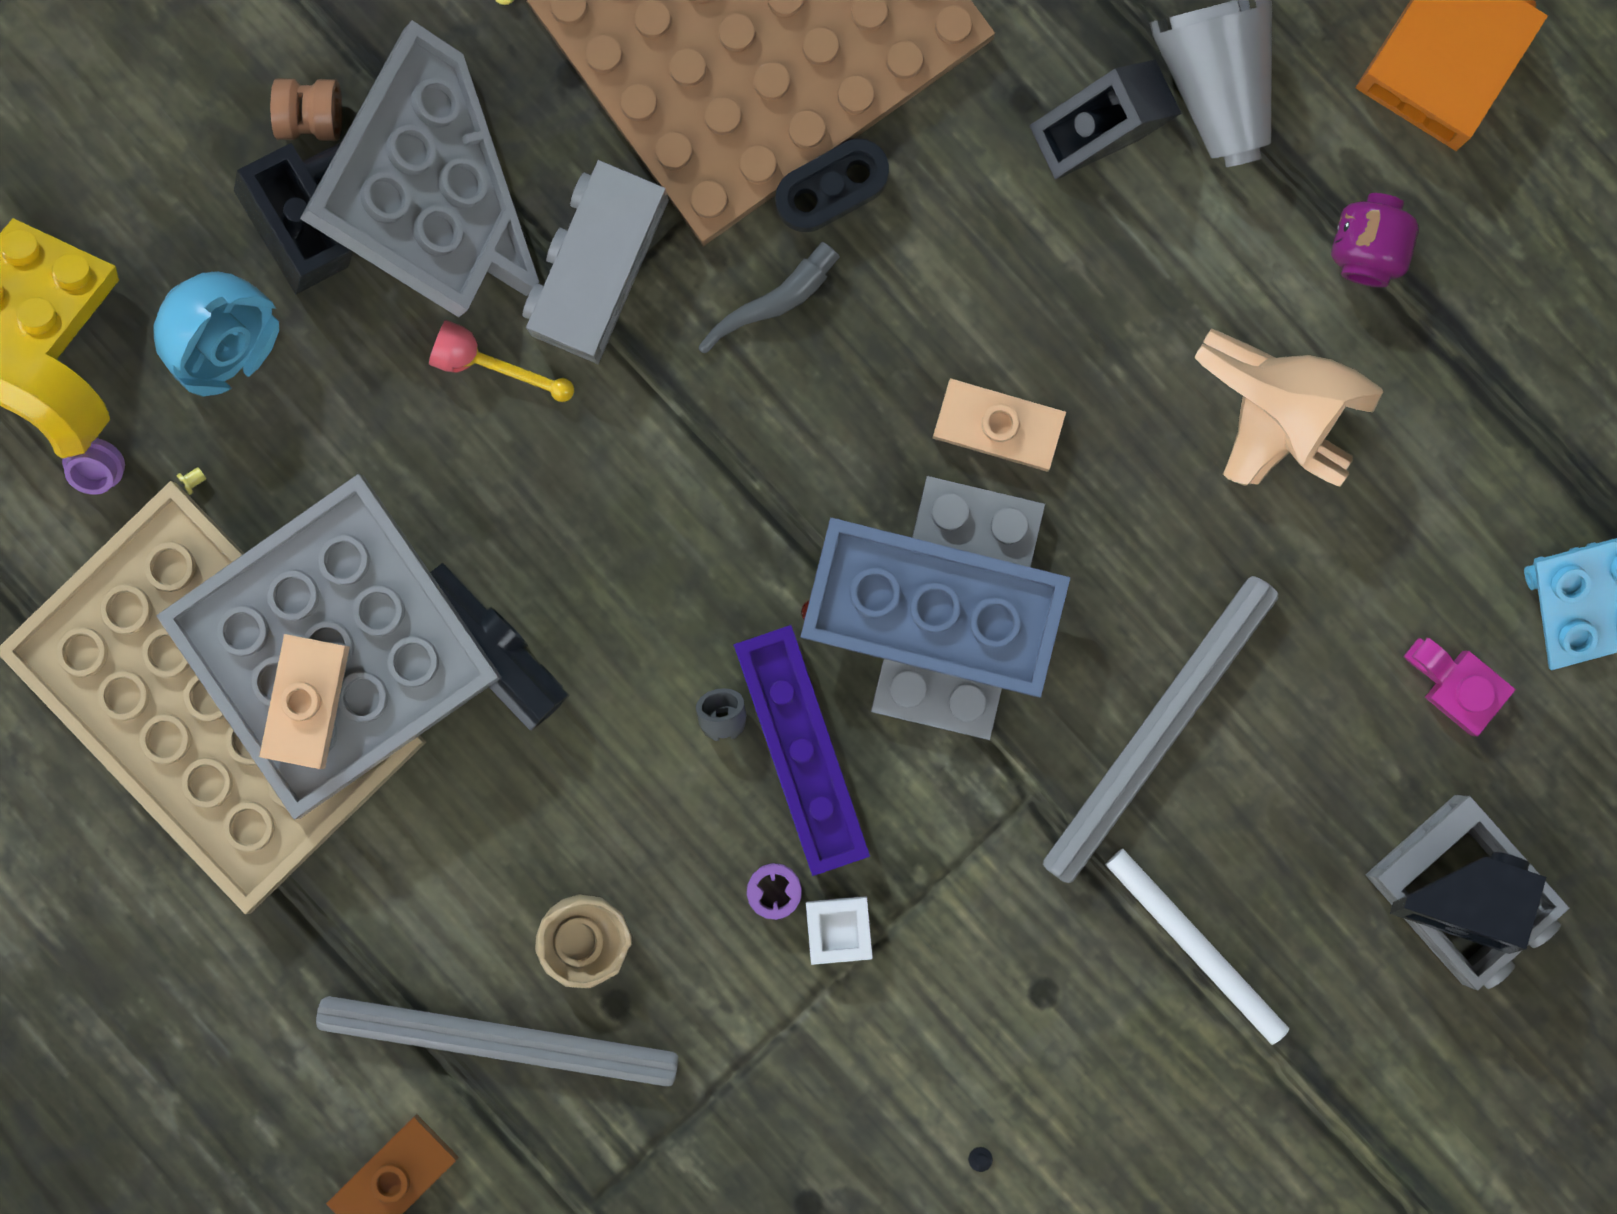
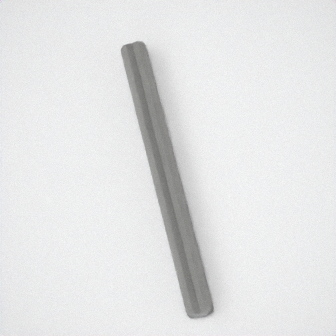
(1160, 729)
(497, 1041)

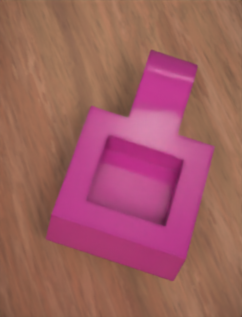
(1463, 688)

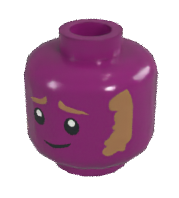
(1375, 240)

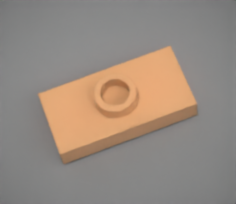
(999, 425)
(304, 701)

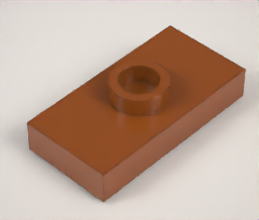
(396, 1173)

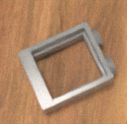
(1424, 847)

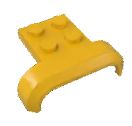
(44, 303)

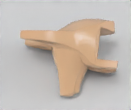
(1286, 407)

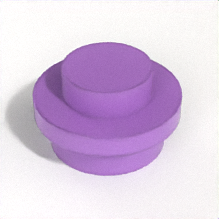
(95, 469)

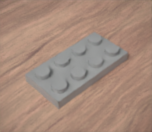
(979, 524)

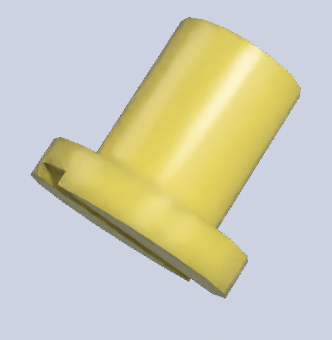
(191, 479)

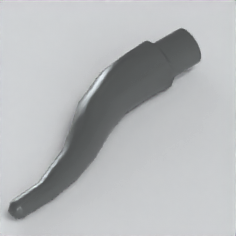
(790, 294)

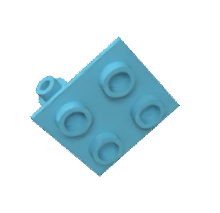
(1577, 602)

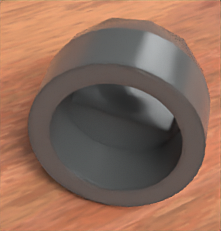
(719, 702)

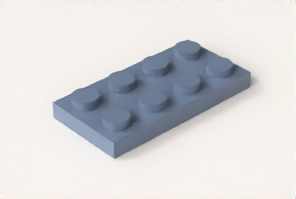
(935, 607)

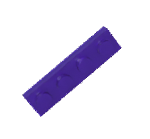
(801, 750)

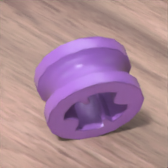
(755, 892)

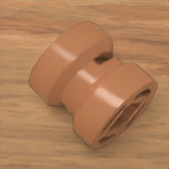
(306, 109)

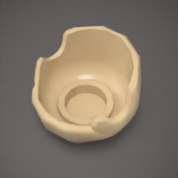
(582, 941)

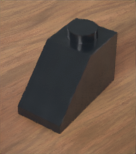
(1105, 117)
(1480, 902)

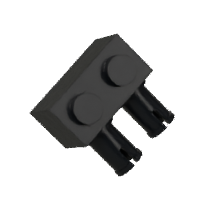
(274, 197)

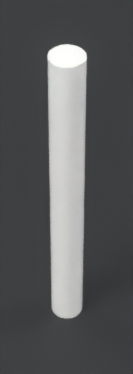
(1197, 947)

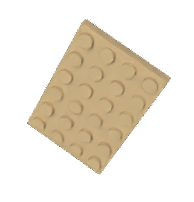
(148, 719)

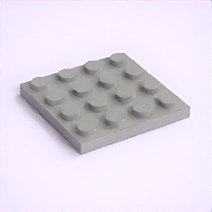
(342, 580)

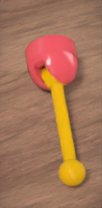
(458, 350)

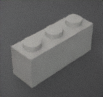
(595, 261)

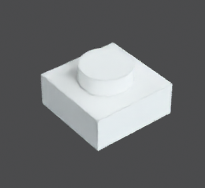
(839, 930)

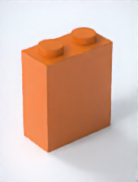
(1450, 62)

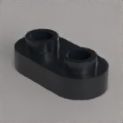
(829, 184)

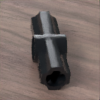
(525, 683)

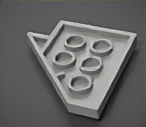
(423, 181)

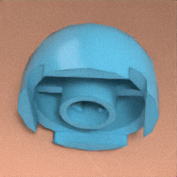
(213, 330)

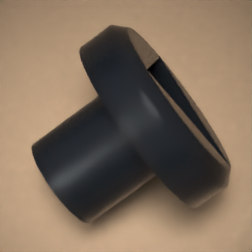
(980, 1159)

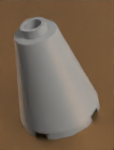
(1223, 74)

